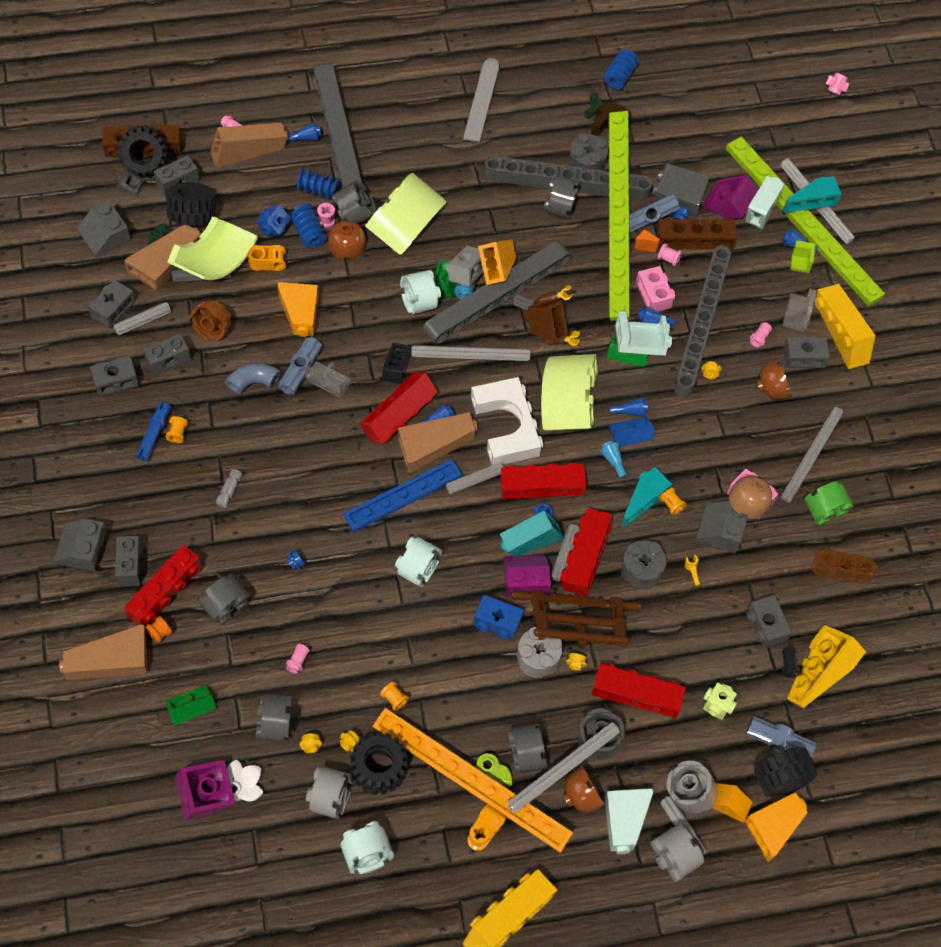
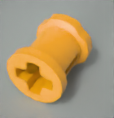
(176, 429)
(673, 501)
(394, 696)

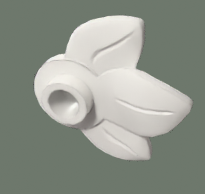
(245, 780)

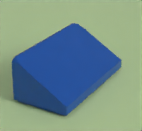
(632, 431)

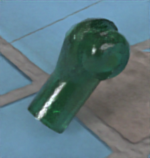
(595, 102)
(160, 230)

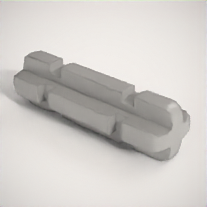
(229, 488)

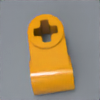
(266, 258)
(487, 825)

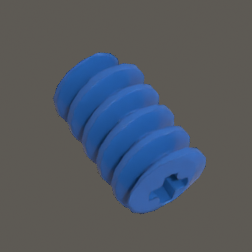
(620, 69)
(317, 185)
(308, 226)

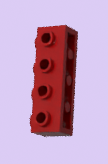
(398, 408)
(542, 481)
(586, 552)
(163, 587)
(638, 690)

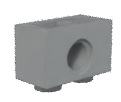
(465, 266)

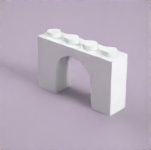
(509, 396)

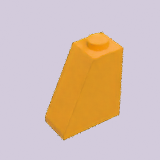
(497, 260)
(299, 306)
(776, 823)

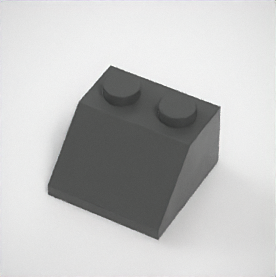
(103, 229)
(721, 526)
(81, 544)

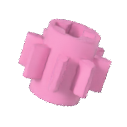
(837, 83)

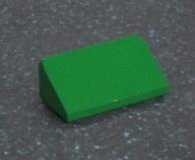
(441, 280)
(631, 358)
(190, 704)

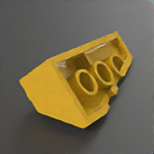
(830, 659)

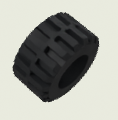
(149, 135)
(190, 203)
(785, 772)
(378, 781)

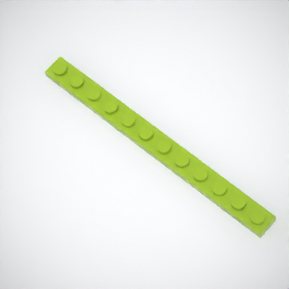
(619, 214)
(809, 226)

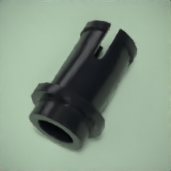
(790, 663)

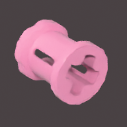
(326, 215)
(669, 255)

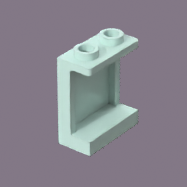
(642, 337)

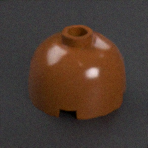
(346, 240)
(211, 319)
(773, 381)
(581, 791)

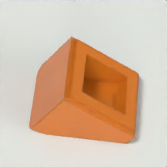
(646, 242)

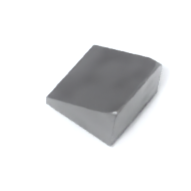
(129, 183)

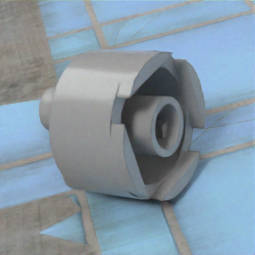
(540, 664)
(681, 789)
(329, 792)
(677, 852)

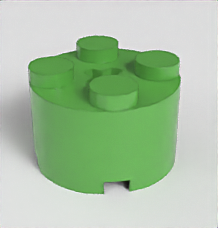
(829, 501)

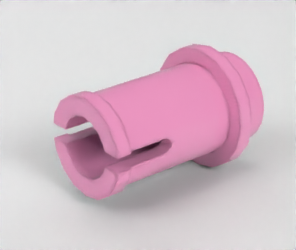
(229, 121)
(758, 338)
(295, 663)

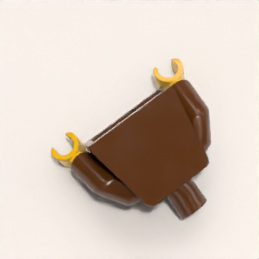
(548, 318)

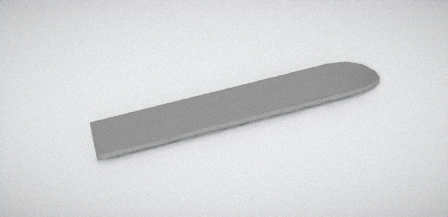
(481, 100)

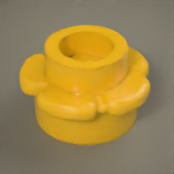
(711, 370)
(576, 661)
(349, 740)
(310, 743)

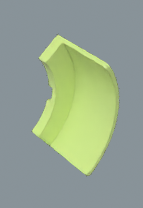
(406, 213)
(217, 252)
(566, 392)

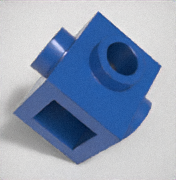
(273, 220)

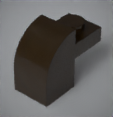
(601, 120)

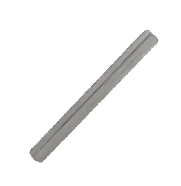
(829, 215)
(470, 353)
(811, 454)
(563, 767)

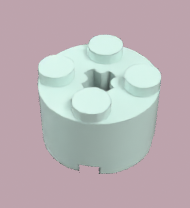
(420, 292)
(418, 561)
(366, 848)

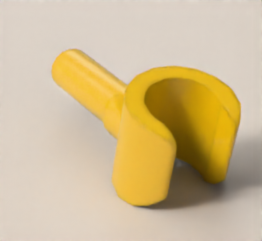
(692, 567)

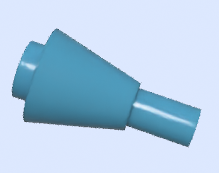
(463, 290)
(612, 453)

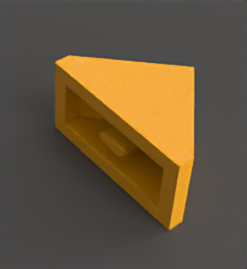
(732, 802)

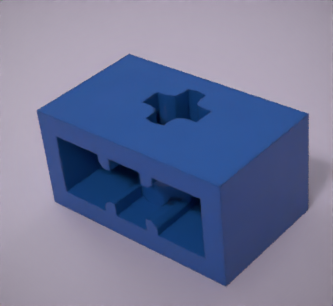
(490, 610)

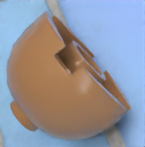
(751, 496)

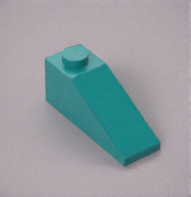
(817, 194)
(647, 494)

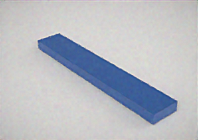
(402, 496)

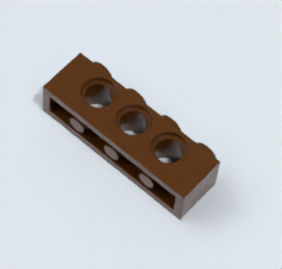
(113, 134)
(696, 233)

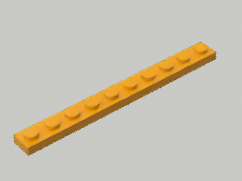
(472, 780)

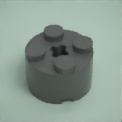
(588, 152)
(562, 196)
(355, 203)
(643, 564)
(224, 598)
(274, 717)
(594, 722)
(528, 747)

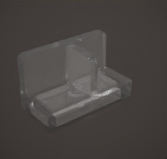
(799, 311)
(327, 378)

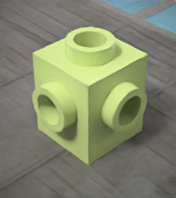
(720, 700)

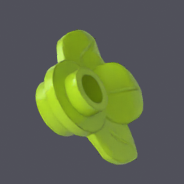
(497, 772)

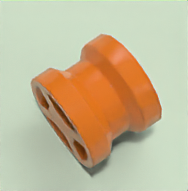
(158, 629)

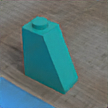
(531, 534)

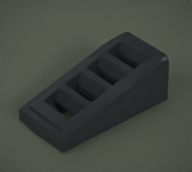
(392, 373)

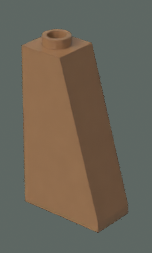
(246, 142)
(151, 262)
(435, 438)
(108, 657)

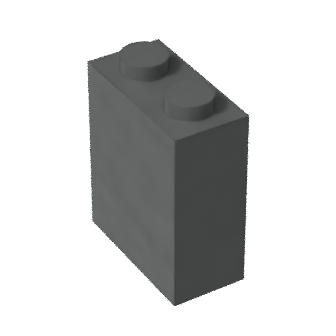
(684, 184)

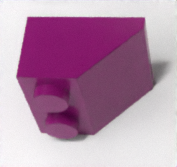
(731, 197)
(526, 574)
(204, 789)

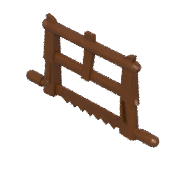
(540, 617)

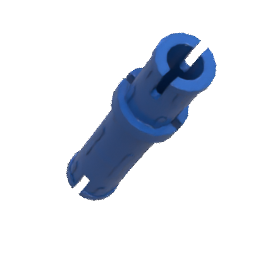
(157, 423)

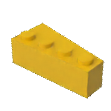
(845, 325)
(511, 912)

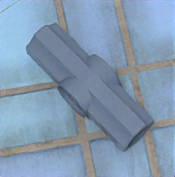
(661, 208)
(295, 374)
(778, 736)

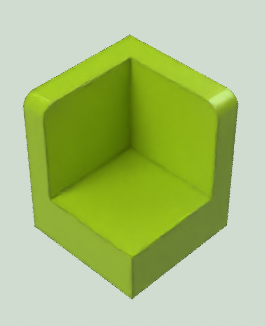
(802, 256)

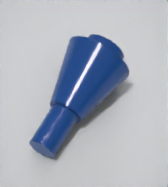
(309, 132)
(791, 236)
(649, 315)
(636, 407)
(441, 412)

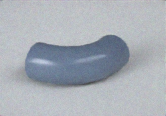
(250, 374)

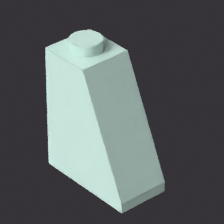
(764, 202)
(625, 817)

